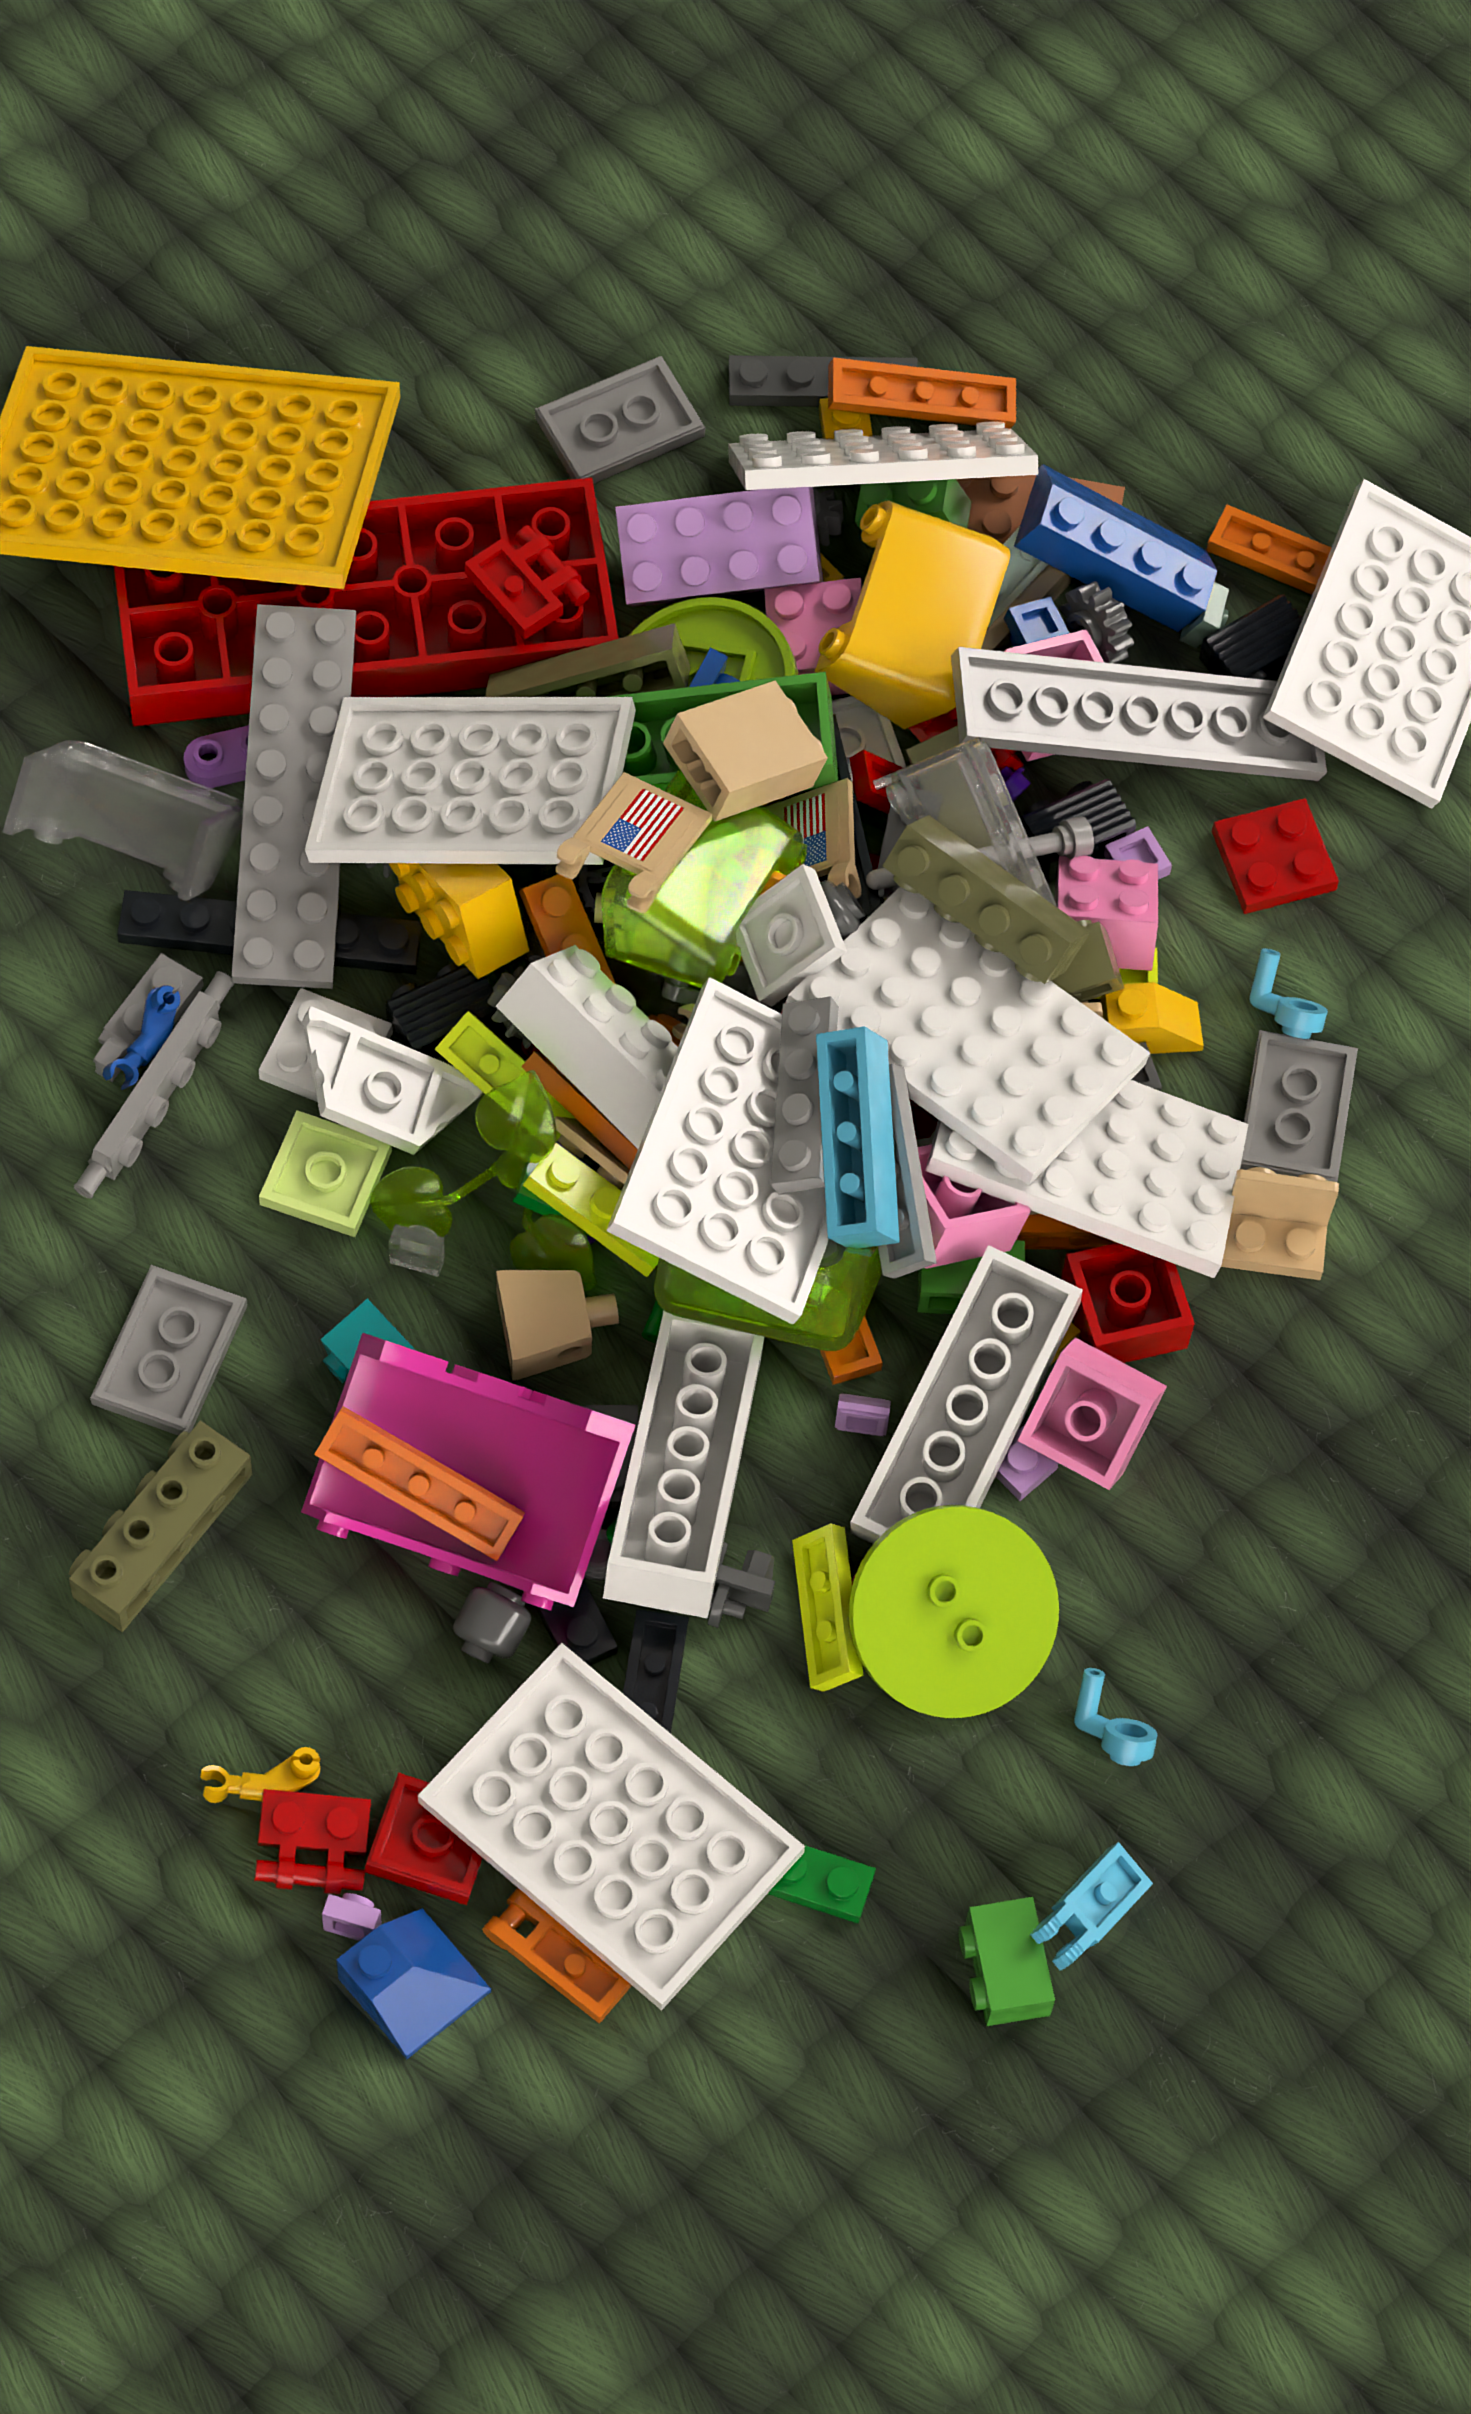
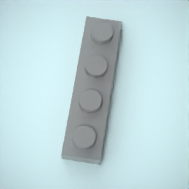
(797, 1128)
(915, 1233)

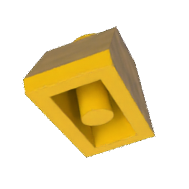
(1155, 1016)

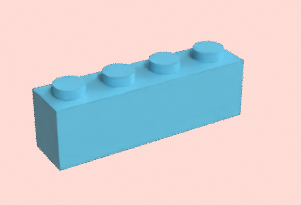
(857, 1138)

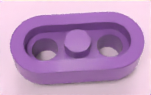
(230, 758)

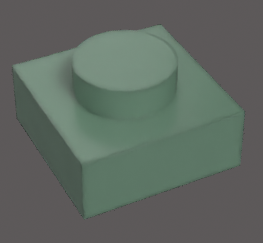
(1210, 620)

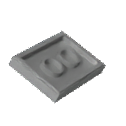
(620, 421)
(1298, 1105)
(169, 1351)

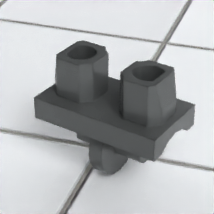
(742, 1588)

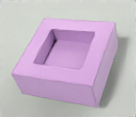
(1139, 846)
(1024, 1468)
(350, 1916)

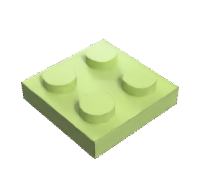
(325, 1173)

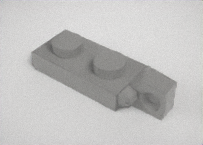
(127, 1021)

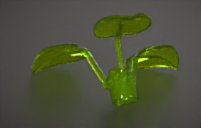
(523, 1124)

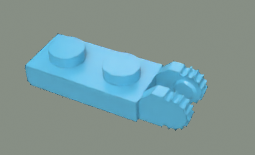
(1094, 1903)

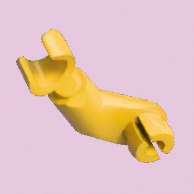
(289, 1775)

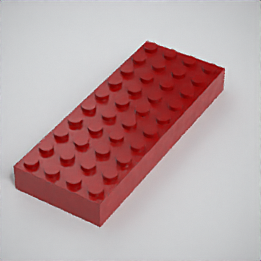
(415, 607)

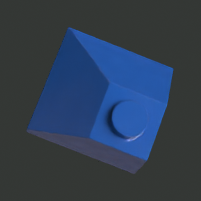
(410, 1980)

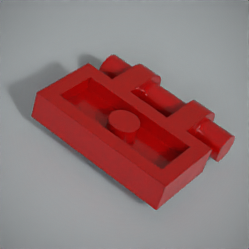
(517, 590)
(313, 1824)

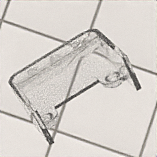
(971, 799)
(128, 808)

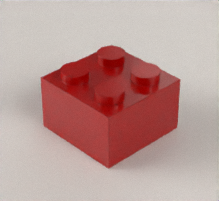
(1129, 1302)

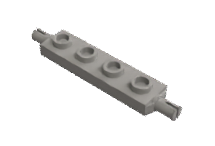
(150, 1097)

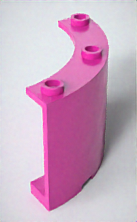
(511, 1440)

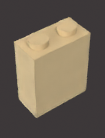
(745, 750)

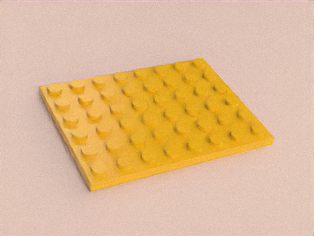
(189, 465)

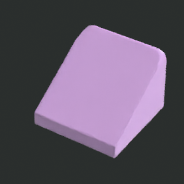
(862, 1414)

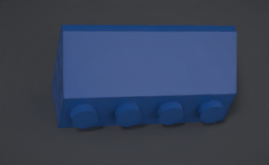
(1117, 549)

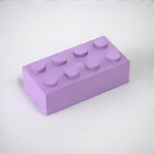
(718, 545)

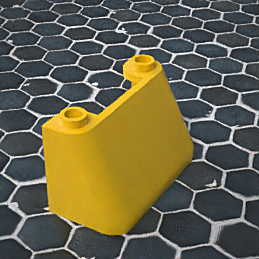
(919, 602)

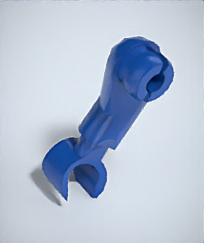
(155, 1029)

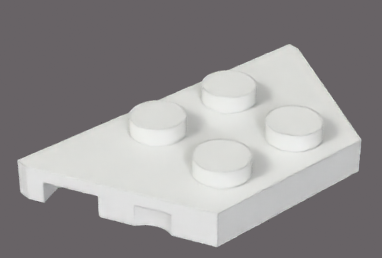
(382, 1084)

